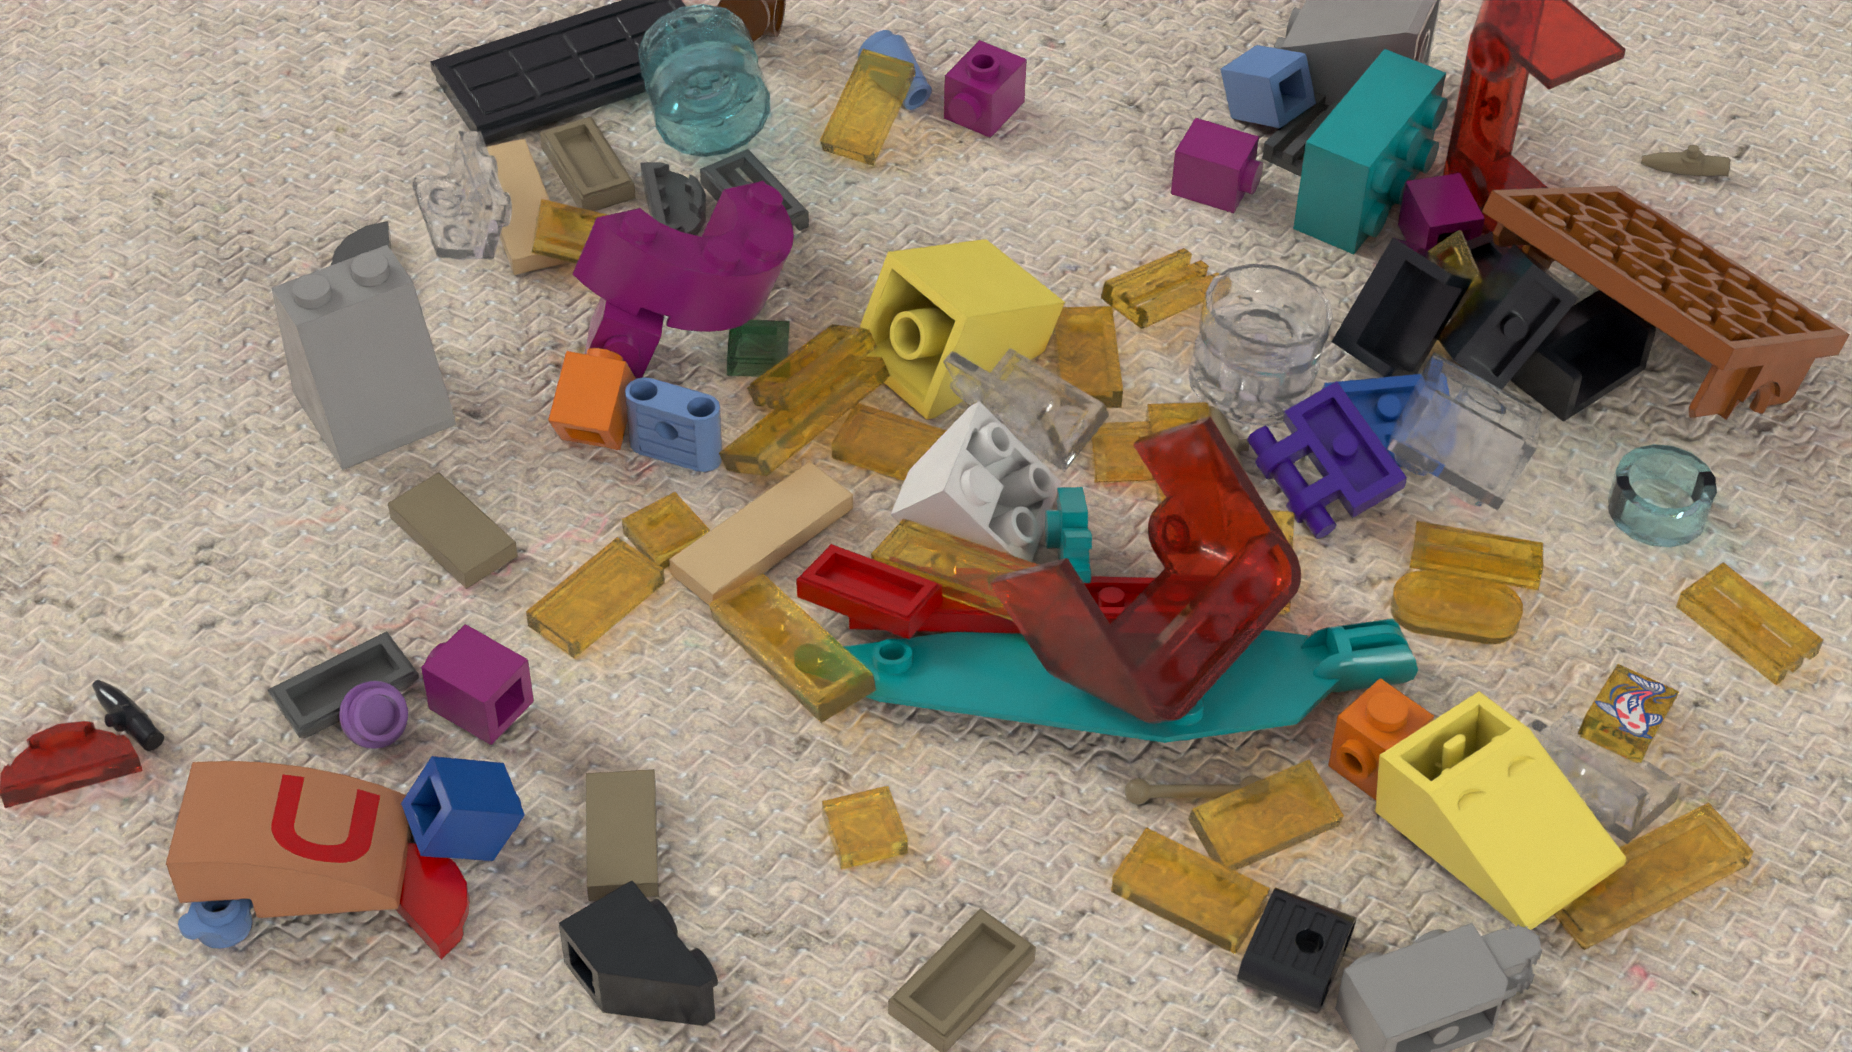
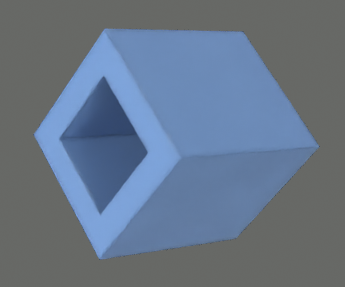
(1268, 86)

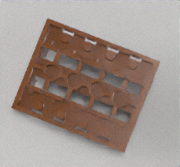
(1677, 284)

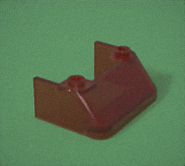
(1506, 45)
(1218, 590)

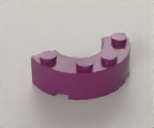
(690, 278)

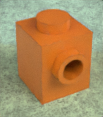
(592, 398)
(1371, 727)

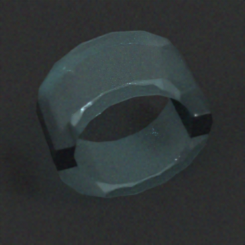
(1653, 523)

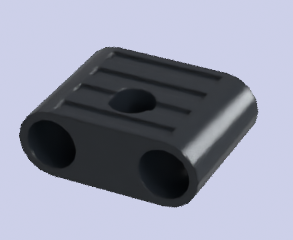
(1296, 949)

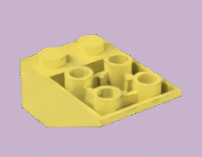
(1495, 811)

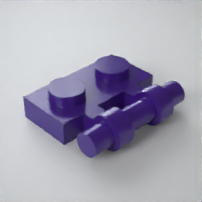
(1343, 450)

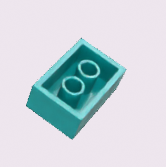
(1369, 150)

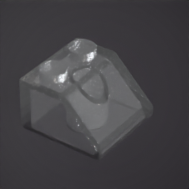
(1465, 433)

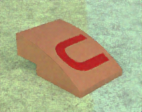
(288, 840)

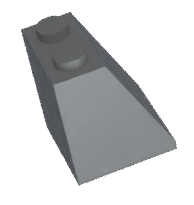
(1350, 34)
(362, 356)

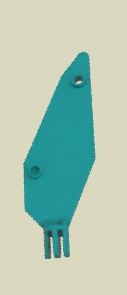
(1265, 688)

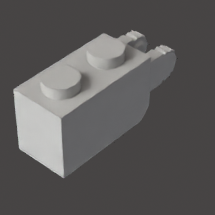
(1436, 990)

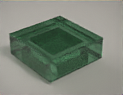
(757, 347)

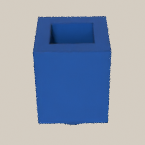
(462, 809)

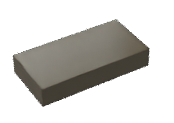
(587, 165)
(452, 530)
(621, 832)
(961, 980)

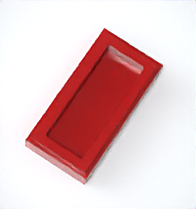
(869, 591)

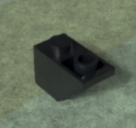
(635, 962)

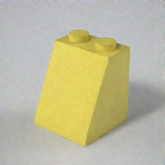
(957, 301)

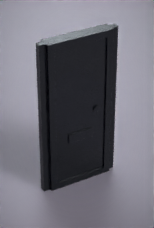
(550, 69)

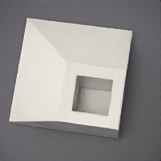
(980, 486)

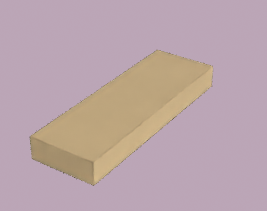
(523, 183)
(761, 533)

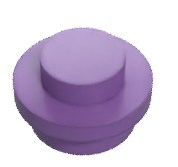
(373, 714)

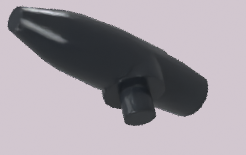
(127, 716)

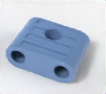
(674, 424)

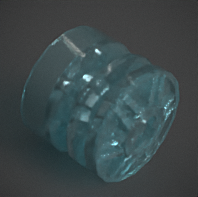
(703, 80)

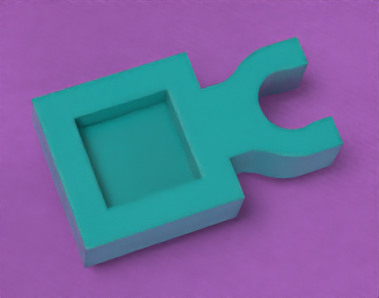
(1068, 530)

